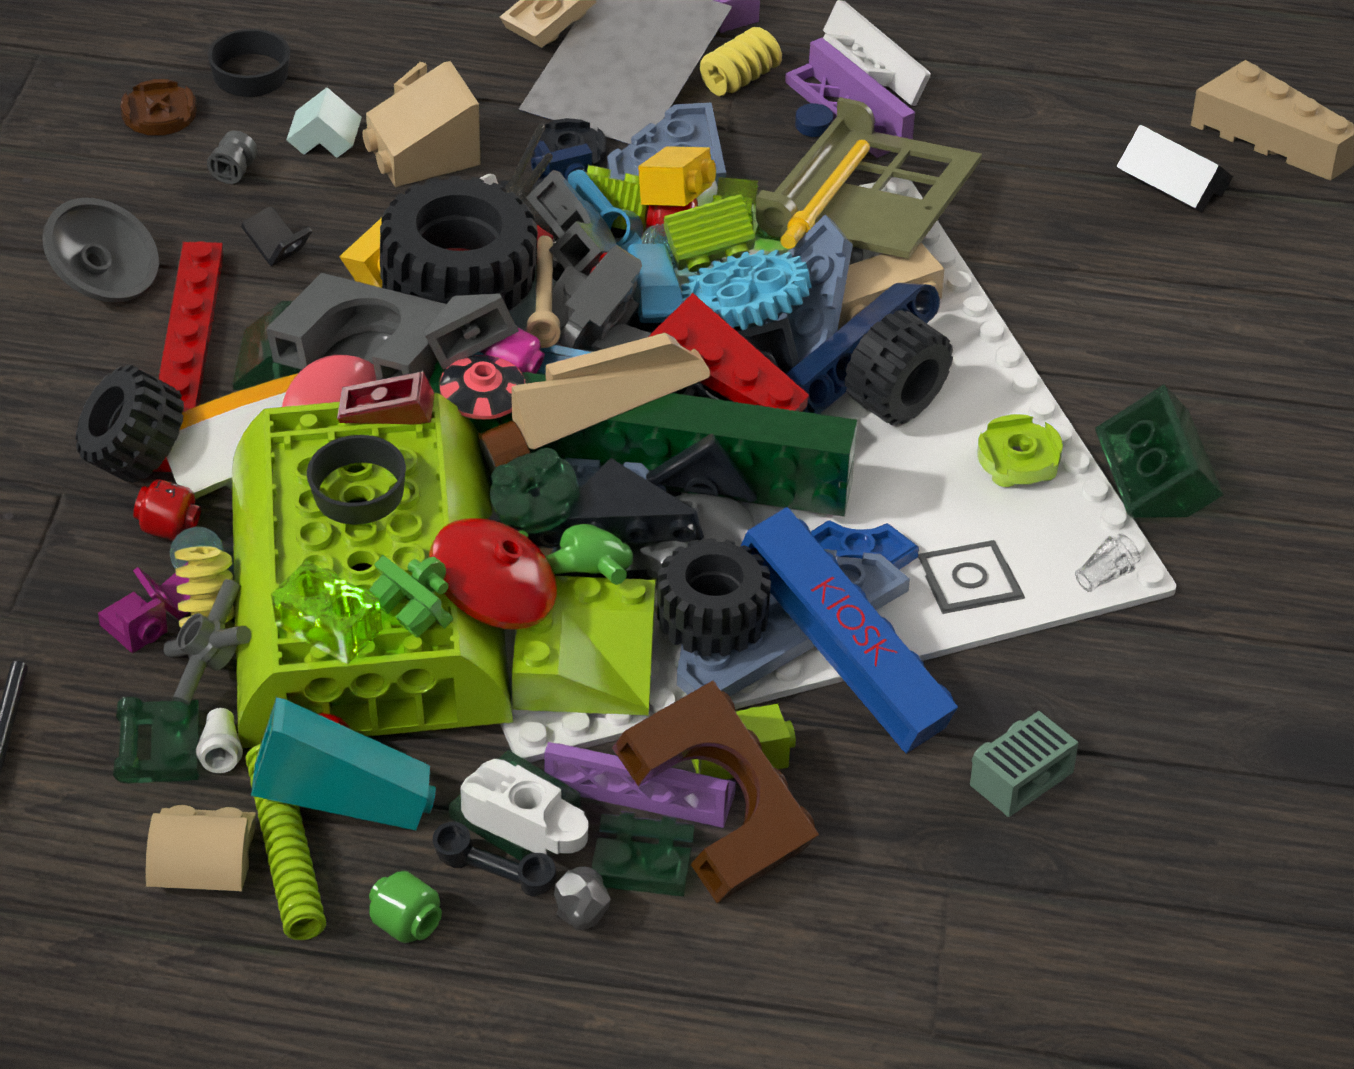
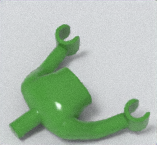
(591, 551)

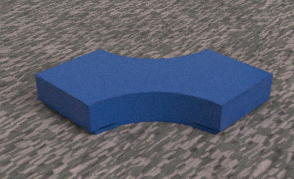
(878, 540)

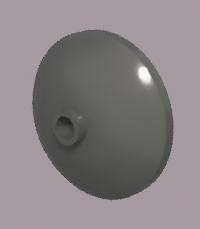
(100, 250)
(719, 519)

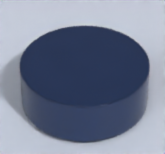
(813, 119)

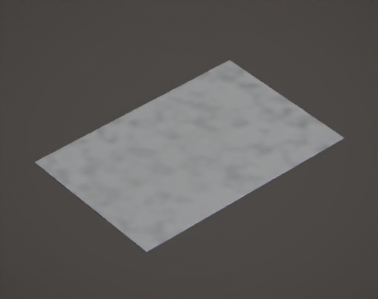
(625, 63)

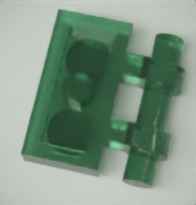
(639, 865)

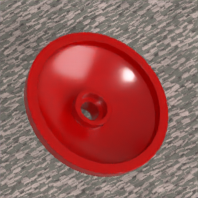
(495, 573)

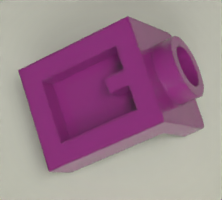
(134, 621)

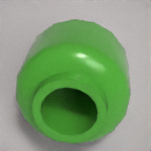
(404, 907)

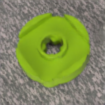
(1039, 447)

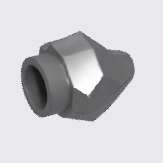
(581, 898)

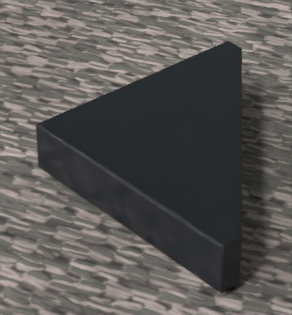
(704, 470)

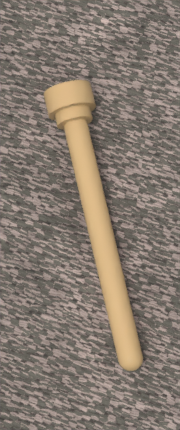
(543, 322)

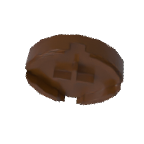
(158, 107)

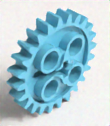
(751, 287)

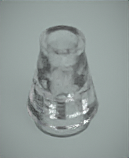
(1110, 561)

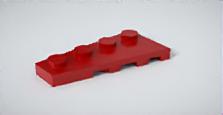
(733, 362)

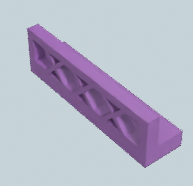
(846, 80)
(669, 793)

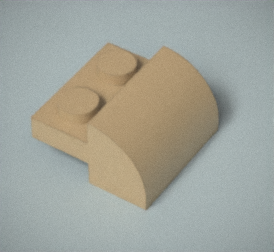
(199, 848)

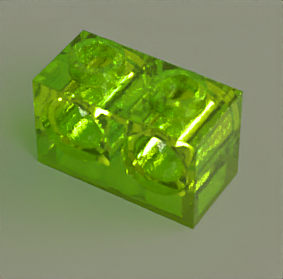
(327, 611)

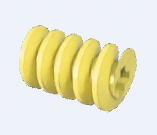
(740, 61)
(206, 573)

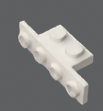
(875, 52)

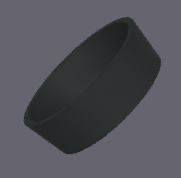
(249, 42)
(357, 450)

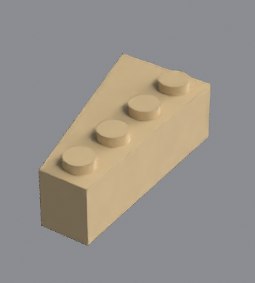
(1275, 119)

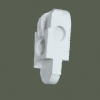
(522, 809)

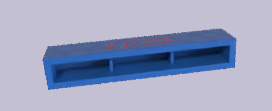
(850, 632)

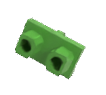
(423, 605)

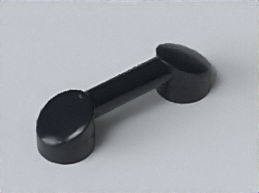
(455, 848)

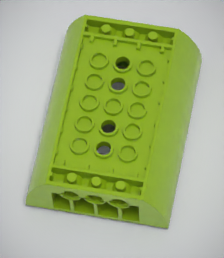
(397, 680)

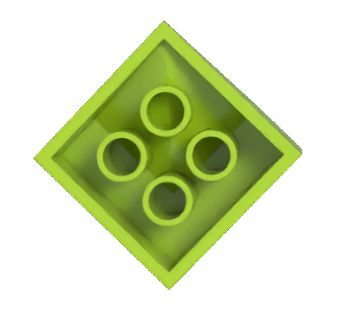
(588, 650)

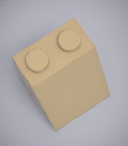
(425, 128)

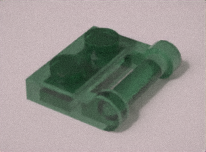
(172, 741)

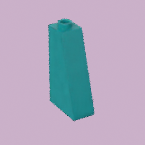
(338, 770)

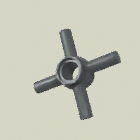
(207, 642)

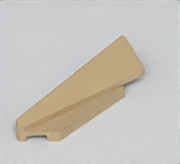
(602, 386)

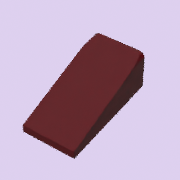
(388, 401)

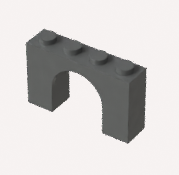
(343, 307)

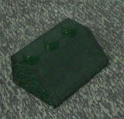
(1158, 458)

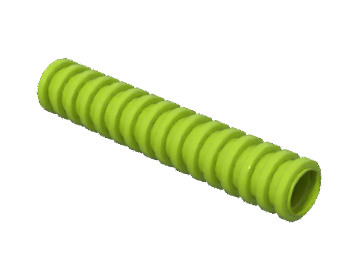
(289, 864)

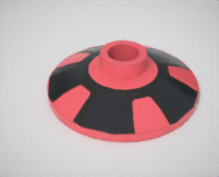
(481, 386)

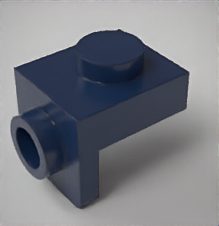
(563, 160)

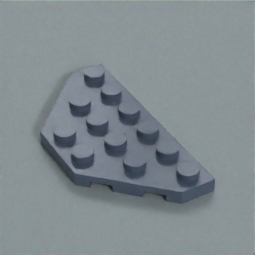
(783, 637)

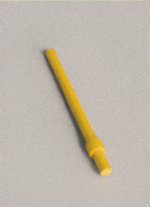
(804, 220)

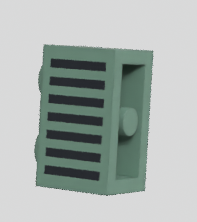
(1023, 763)

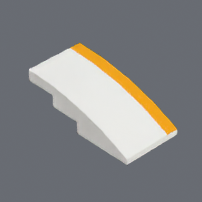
(212, 431)

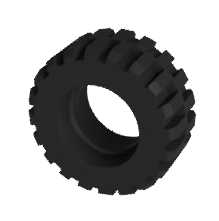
(464, 216)

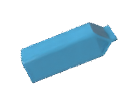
(657, 283)

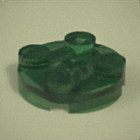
(531, 471)

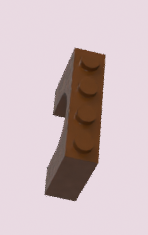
(709, 729)

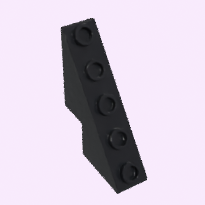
(626, 508)

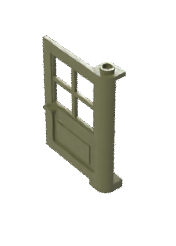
(868, 216)

